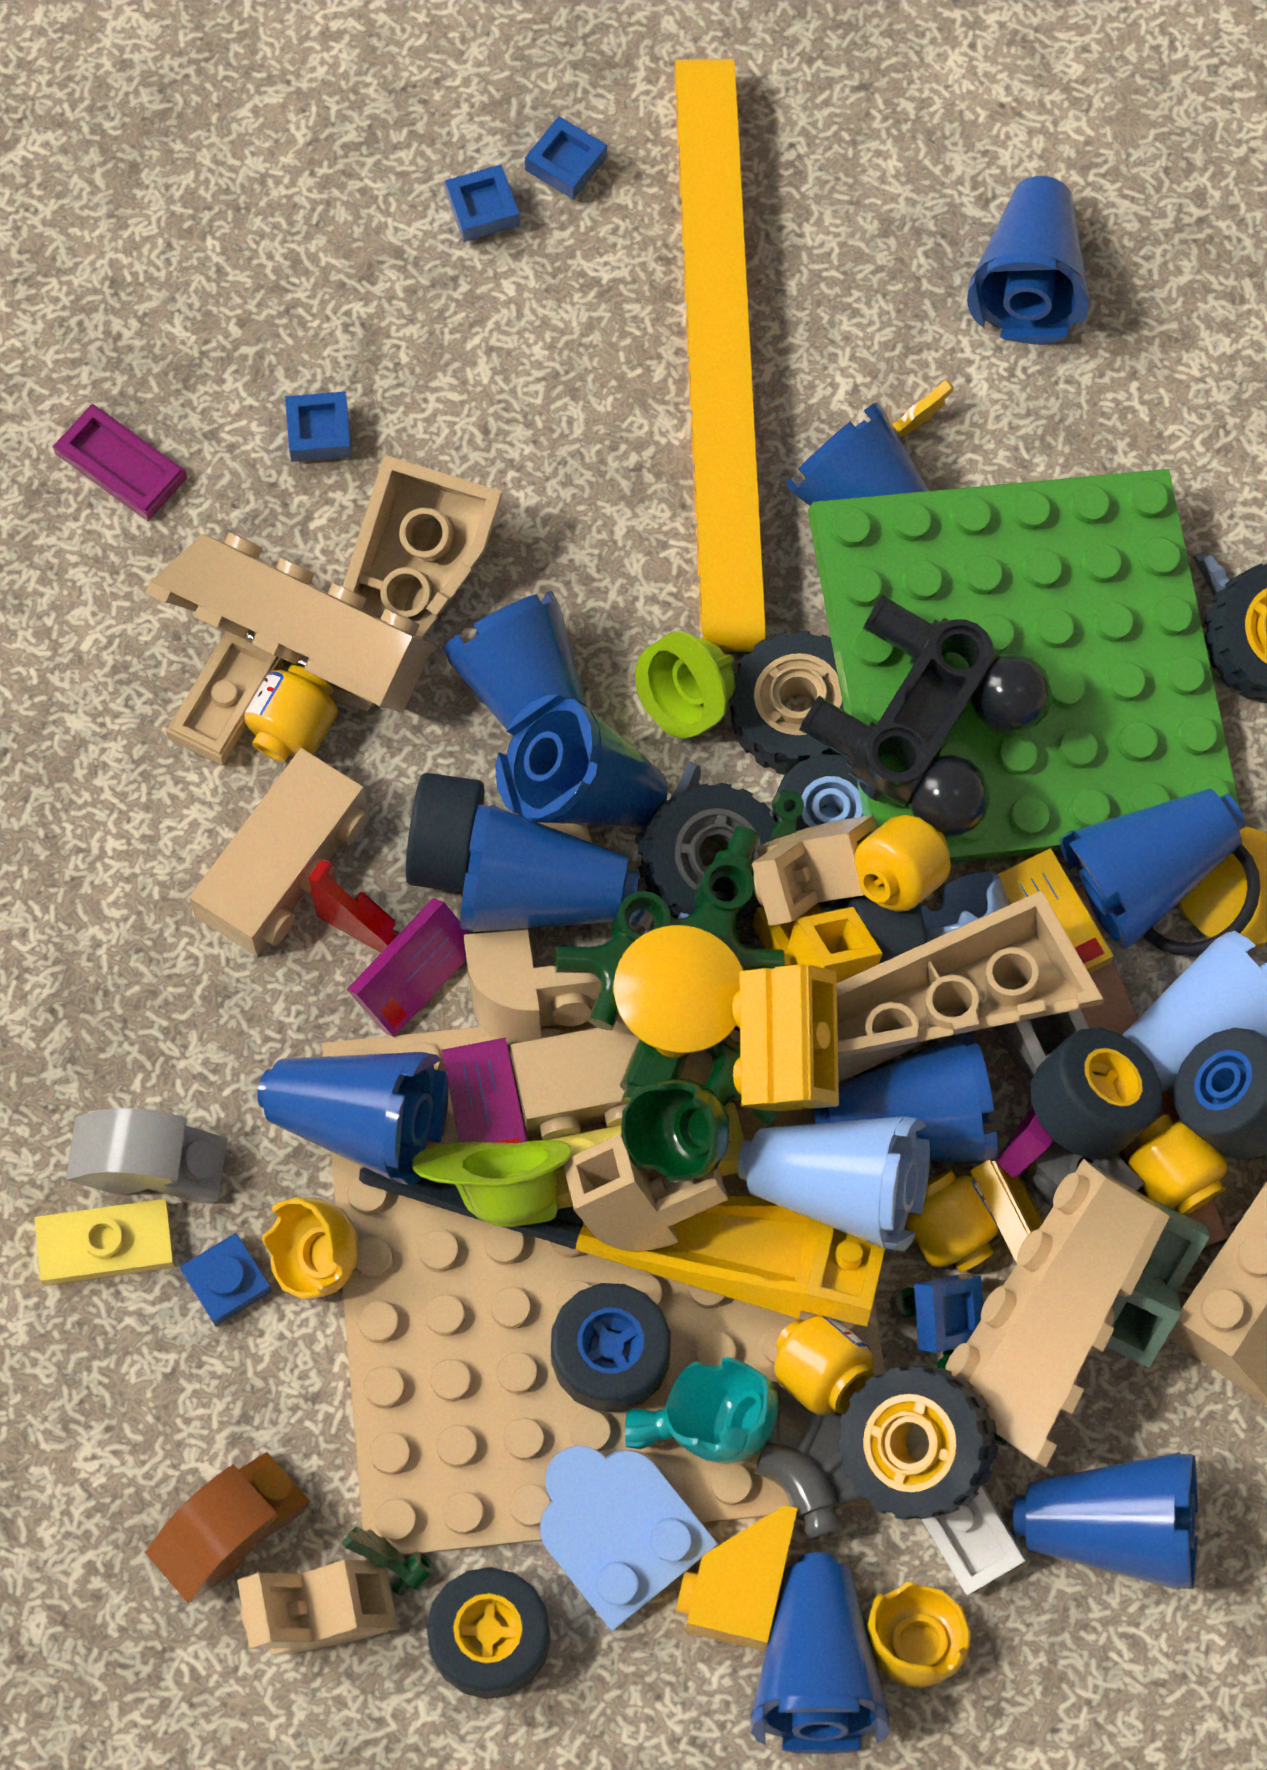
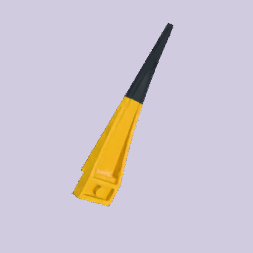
(732, 1249)

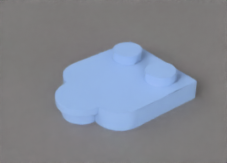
(618, 1528)

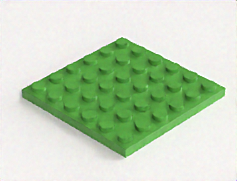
(1084, 584)

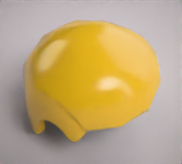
(311, 1247)
(929, 1649)

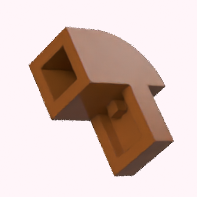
(223, 1524)

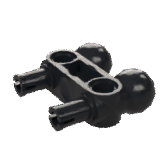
(945, 791)

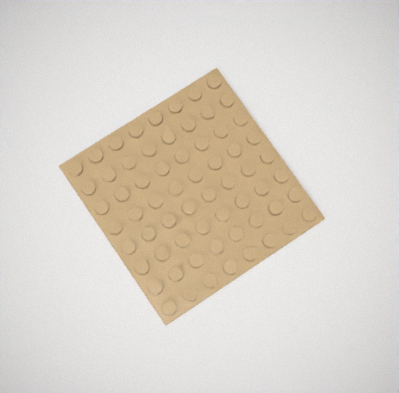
(457, 1356)

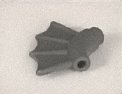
(807, 1464)

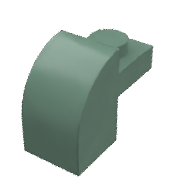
(1154, 1307)

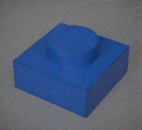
(566, 157)
(482, 203)
(318, 426)
(225, 1279)
(947, 1311)

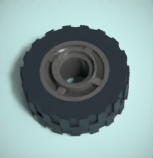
(680, 826)

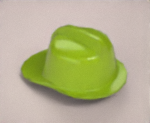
(684, 683)
(500, 1180)

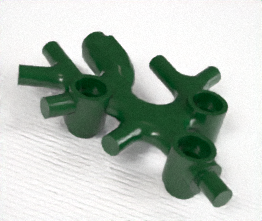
(728, 873)

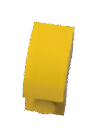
(823, 940)

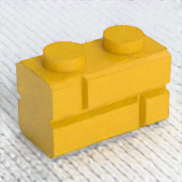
(787, 1038)

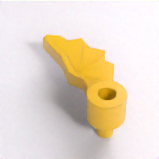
(924, 409)

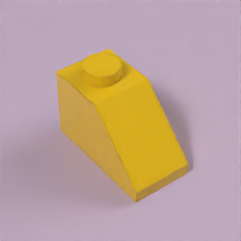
(739, 1583)

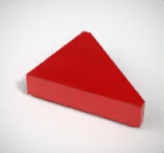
(356, 916)

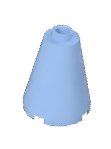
(1210, 996)
(844, 1174)

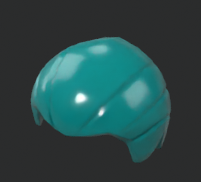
(712, 1412)

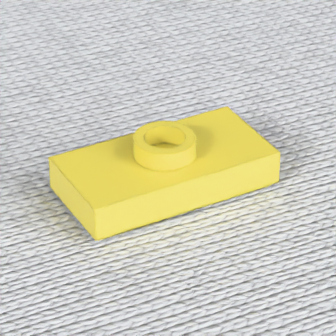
(104, 1242)

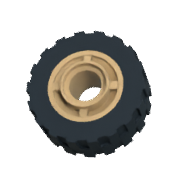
(769, 677)

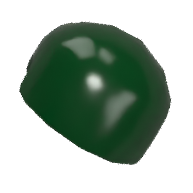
(675, 1129)

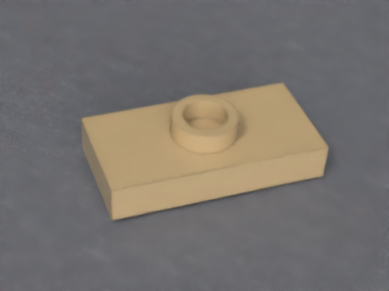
(216, 705)

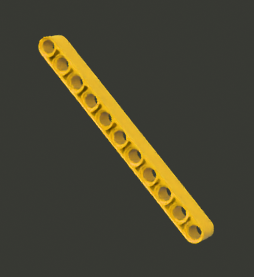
(719, 356)

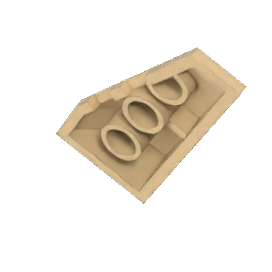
(417, 545)

